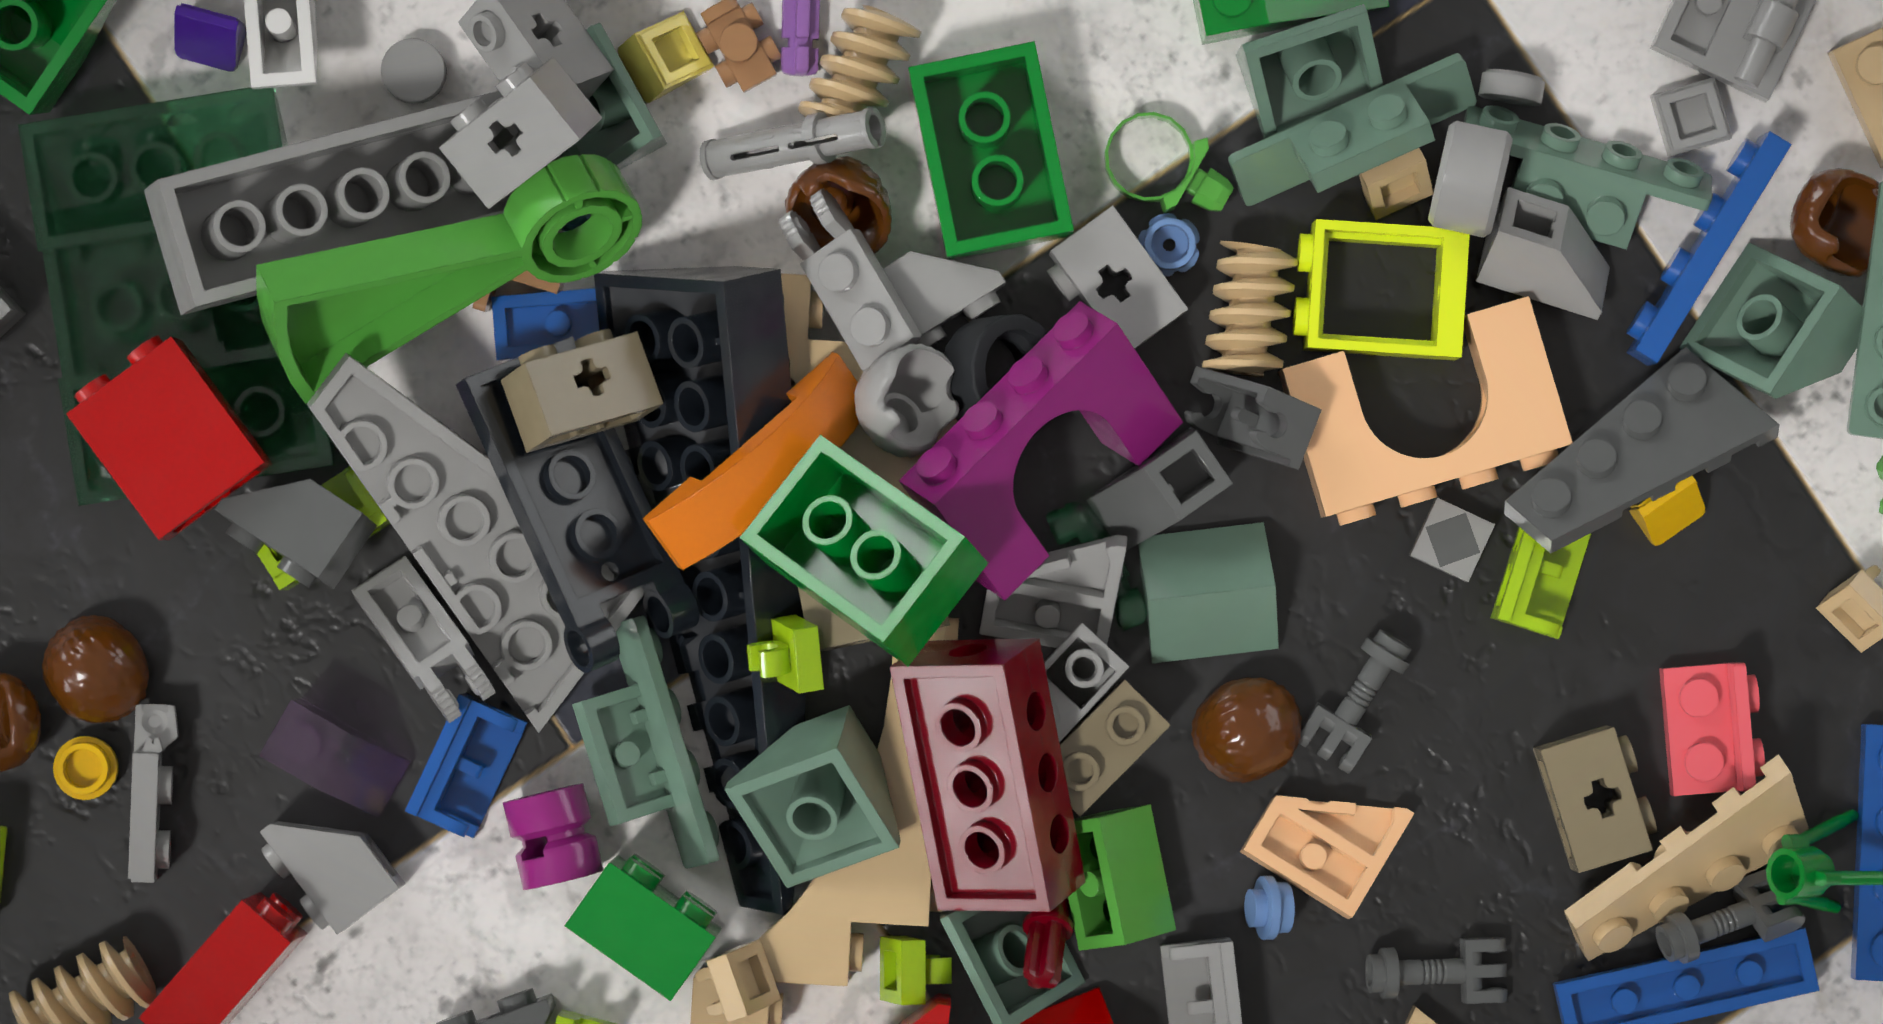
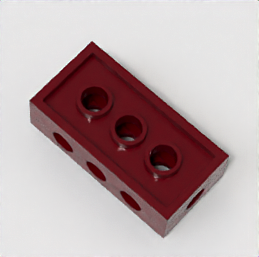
(988, 775)

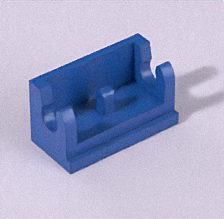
(466, 767)

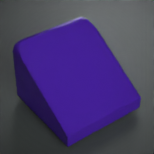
(208, 37)

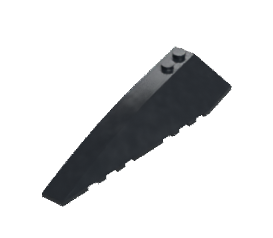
(721, 376)

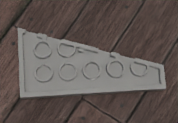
(460, 531)

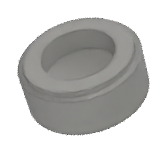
(413, 71)
(1512, 87)

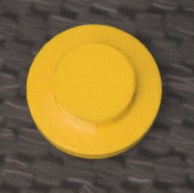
(85, 767)

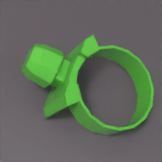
(1208, 189)

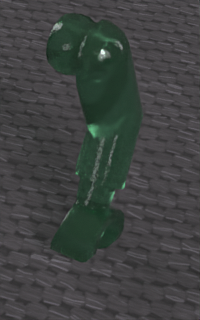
(1079, 521)

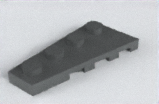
(1650, 441)

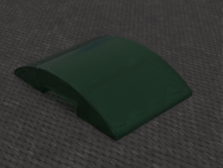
(112, 278)

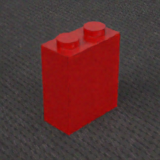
(167, 436)
(230, 964)

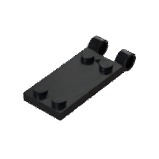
(579, 513)

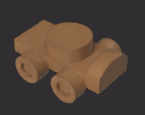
(732, 32)

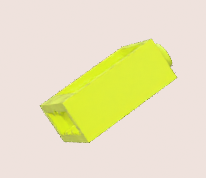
(1448, 289)

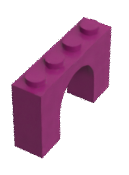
(971, 470)

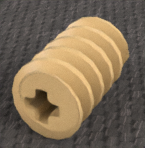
(862, 62)
(1249, 309)
(93, 993)

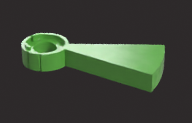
(397, 287)

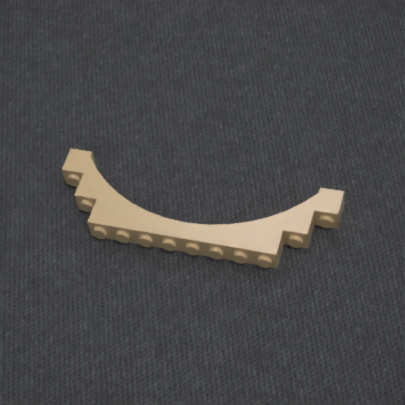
(894, 888)

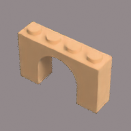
(1515, 421)

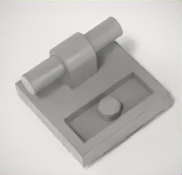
(1734, 39)

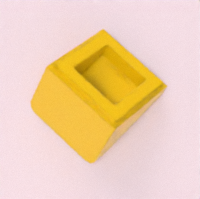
(1670, 513)

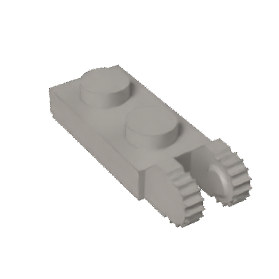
(850, 282)
(420, 633)

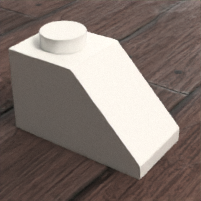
(281, 42)

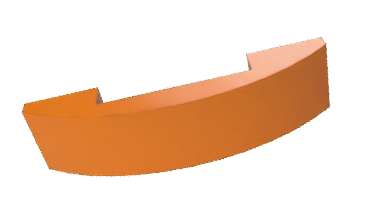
(719, 508)

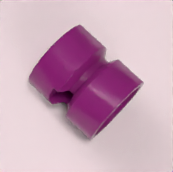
(553, 836)

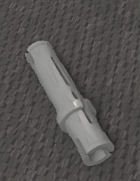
(853, 132)

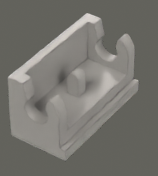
(1201, 982)

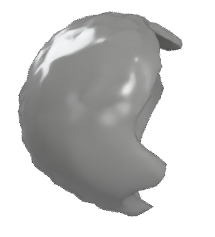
(906, 399)

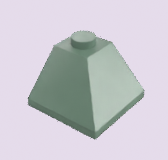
(1776, 325)
(817, 798)

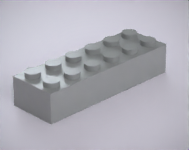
(308, 200)

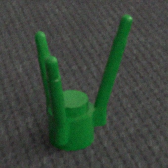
(1804, 872)

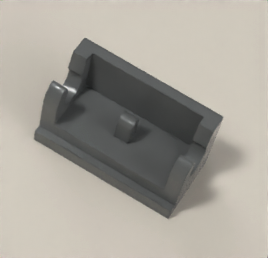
(1254, 418)

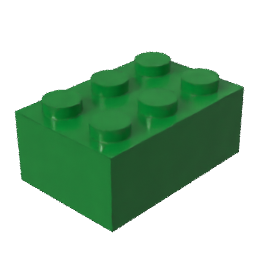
(991, 151)
(864, 550)

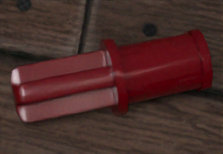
(1046, 945)

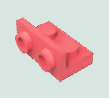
(1710, 728)

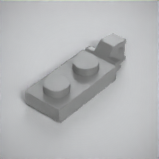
(150, 786)

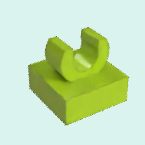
(791, 655)
(908, 969)

